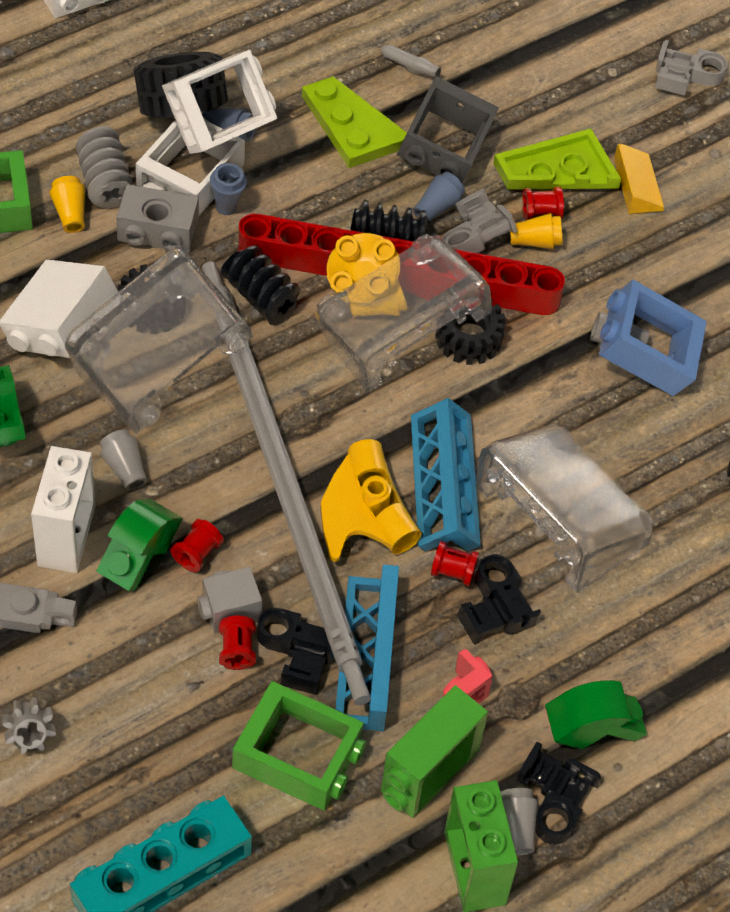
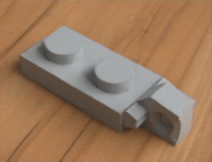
(34, 609)

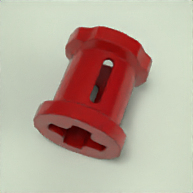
(542, 203)
(197, 545)
(454, 563)
(237, 642)

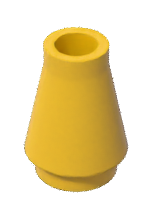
(69, 201)
(539, 232)

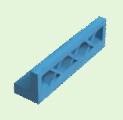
(453, 469)
(381, 643)

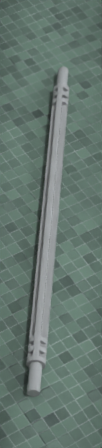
(296, 512)

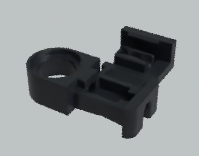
(500, 602)
(309, 646)
(563, 789)

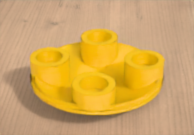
(357, 257)

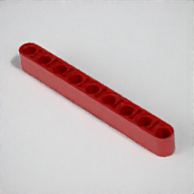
(308, 247)

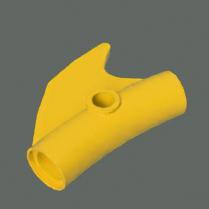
(365, 503)

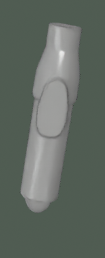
(413, 63)

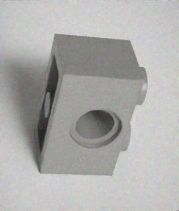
(157, 218)

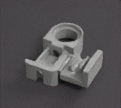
(678, 68)
(483, 223)

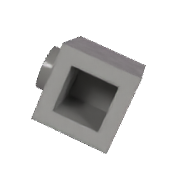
(229, 595)

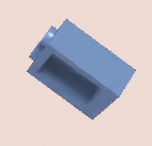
(665, 372)

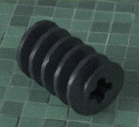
(389, 224)
(262, 283)

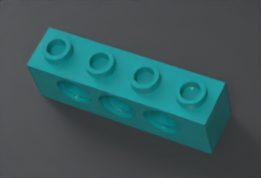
(188, 868)

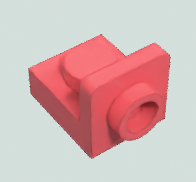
(473, 676)

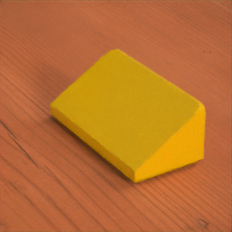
(637, 180)

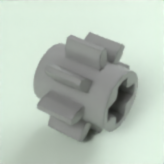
(37, 731)

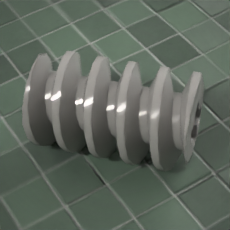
(103, 166)

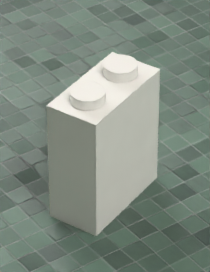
(54, 304)

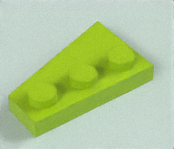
(351, 123)
(562, 162)

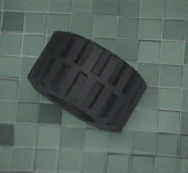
(155, 72)

